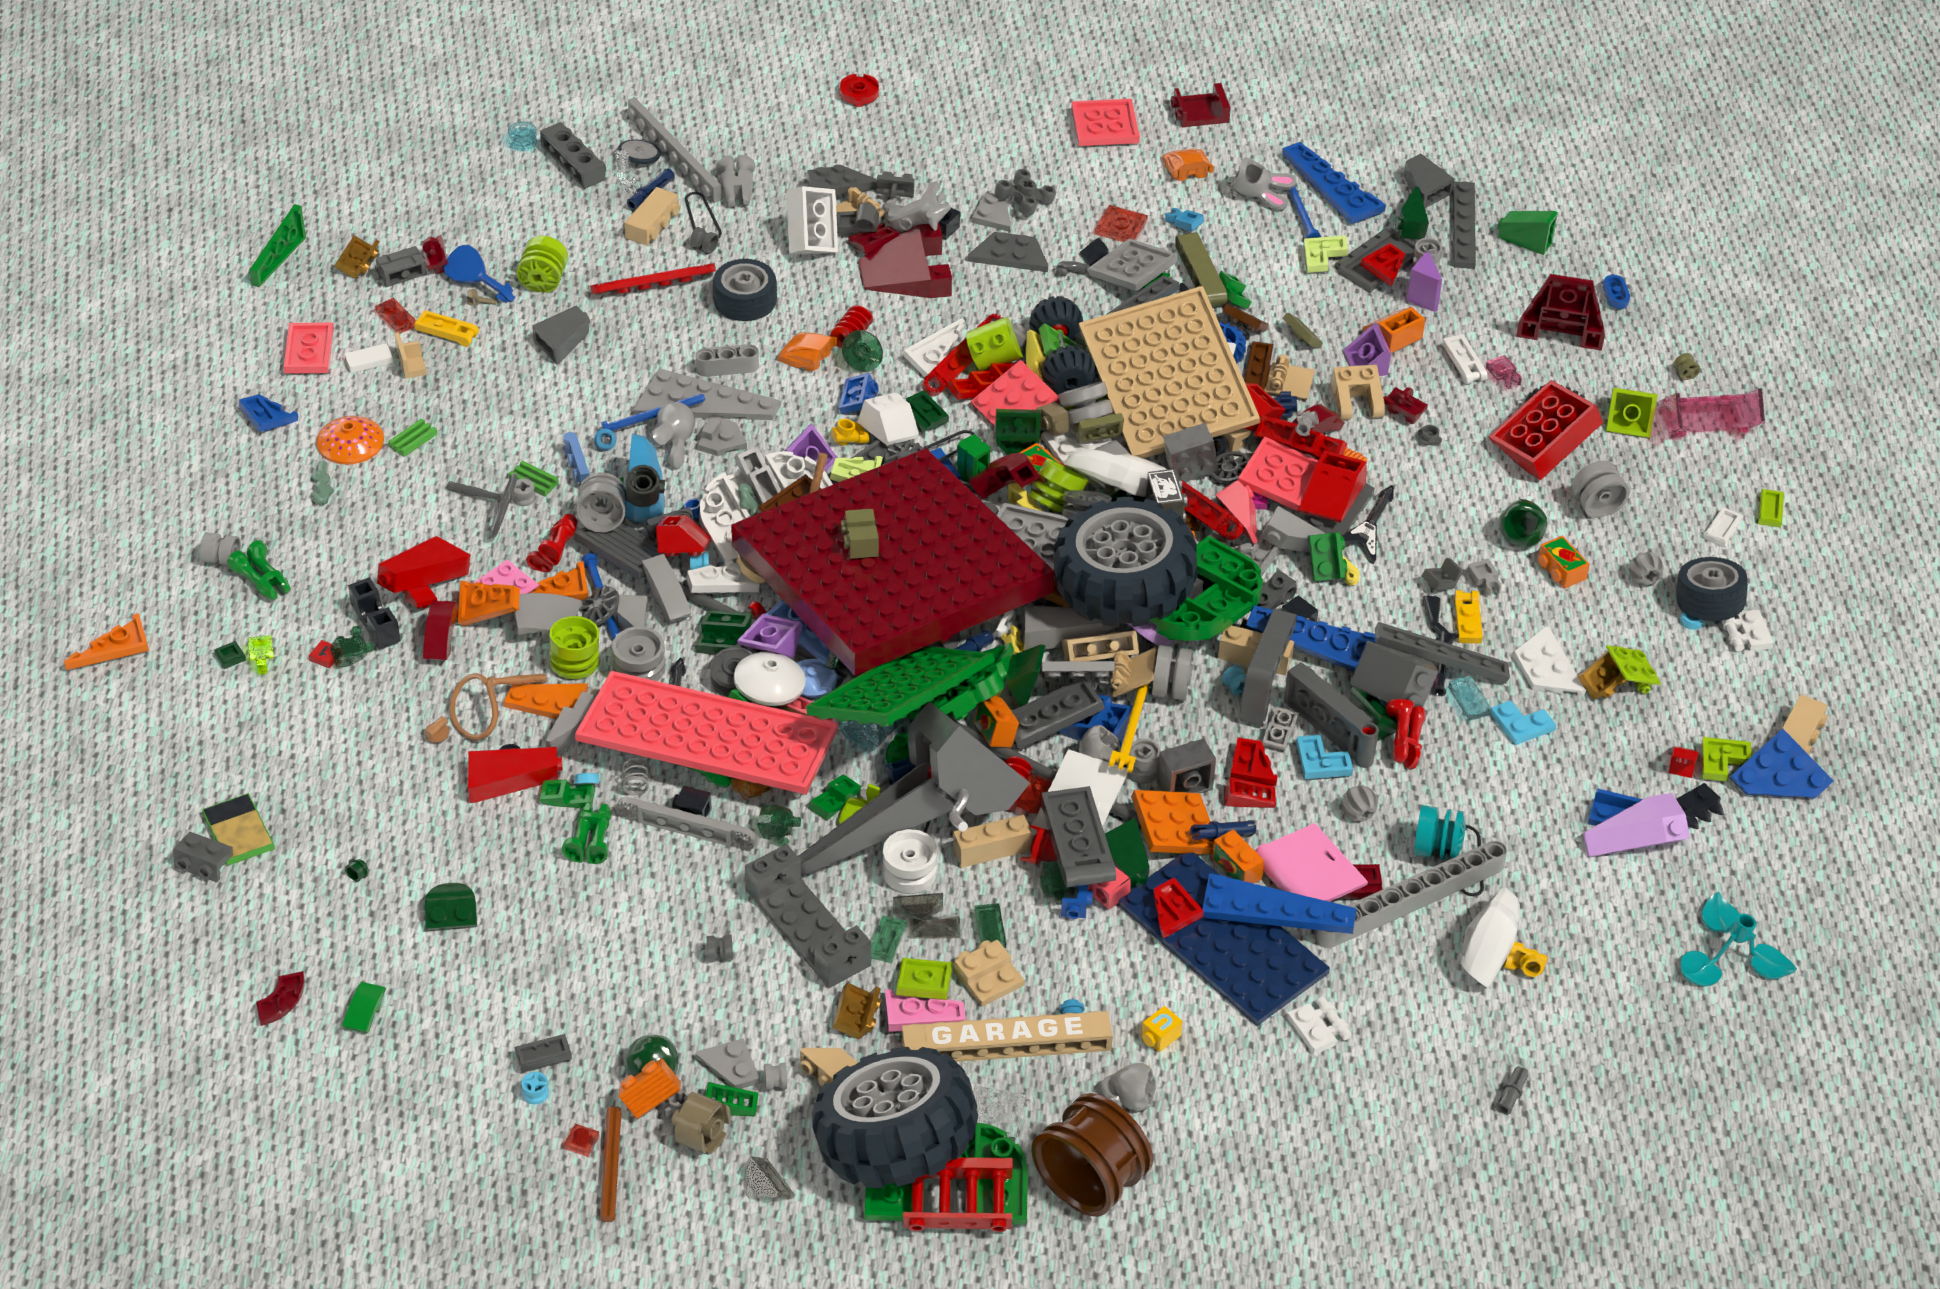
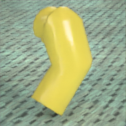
(1352, 575)

